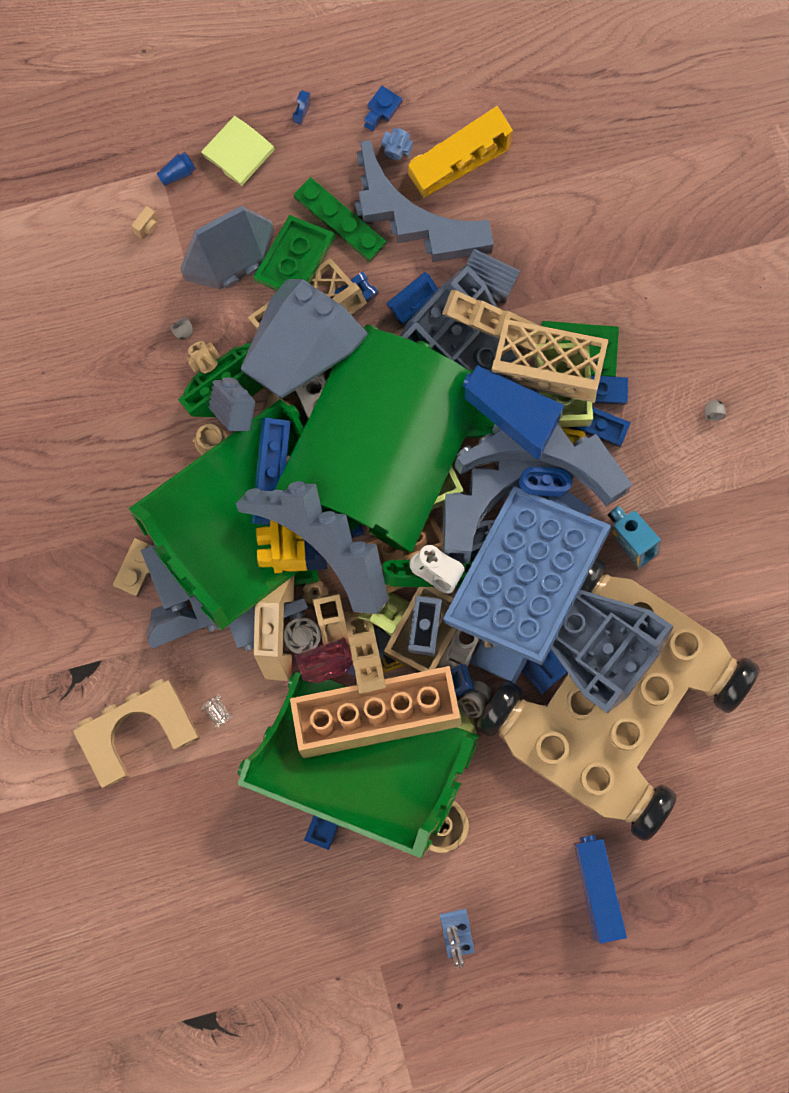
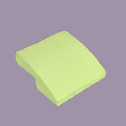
(238, 150)

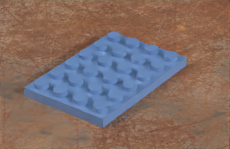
(527, 575)

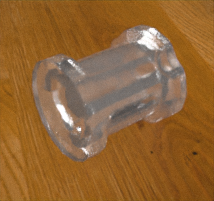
(216, 712)

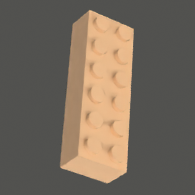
(350, 720)

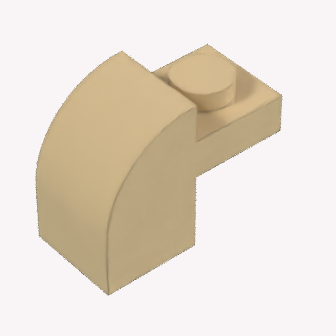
(330, 618)

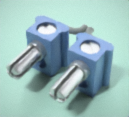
(457, 935)

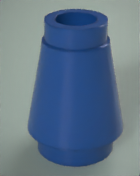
(176, 169)

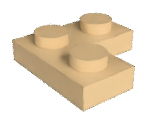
(133, 570)

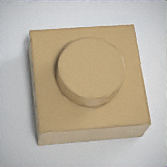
(145, 223)

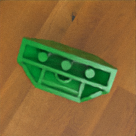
(198, 391)

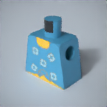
(639, 544)

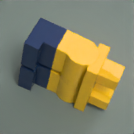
(287, 550)

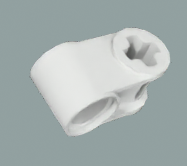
(438, 568)
(458, 652)

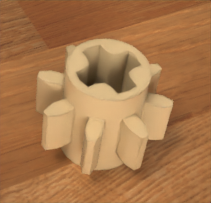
(202, 357)

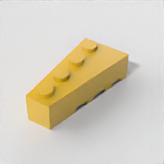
(461, 152)

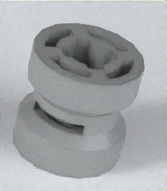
(474, 702)

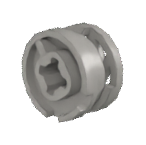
(302, 635)

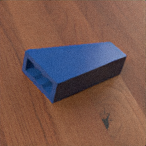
(514, 409)
(599, 890)

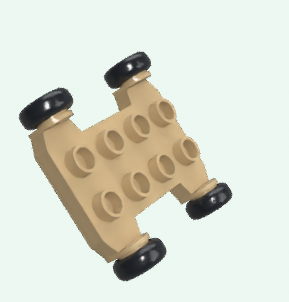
(597, 752)

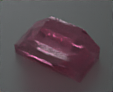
(324, 662)

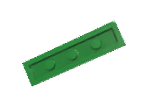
(339, 219)

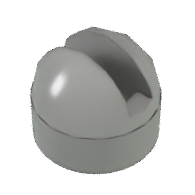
(182, 329)
(715, 410)

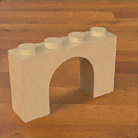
(98, 735)

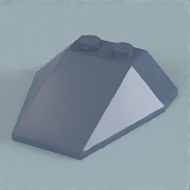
(227, 249)
(450, 337)
(300, 338)
(609, 647)

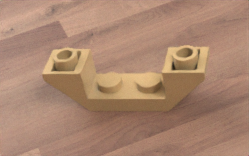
(269, 633)

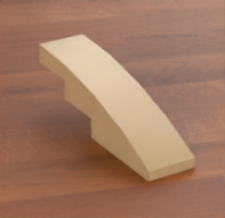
(485, 317)
(364, 653)

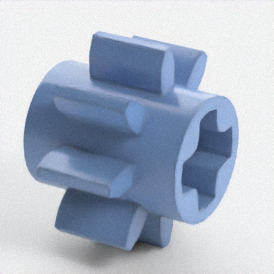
(396, 144)

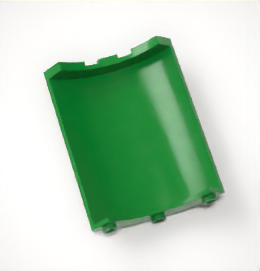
(384, 436)
(203, 534)
(380, 790)

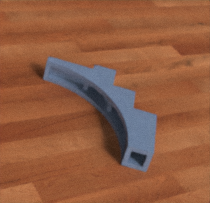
(383, 202)
(585, 460)
(465, 512)
(329, 534)
(175, 598)

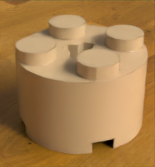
(456, 832)

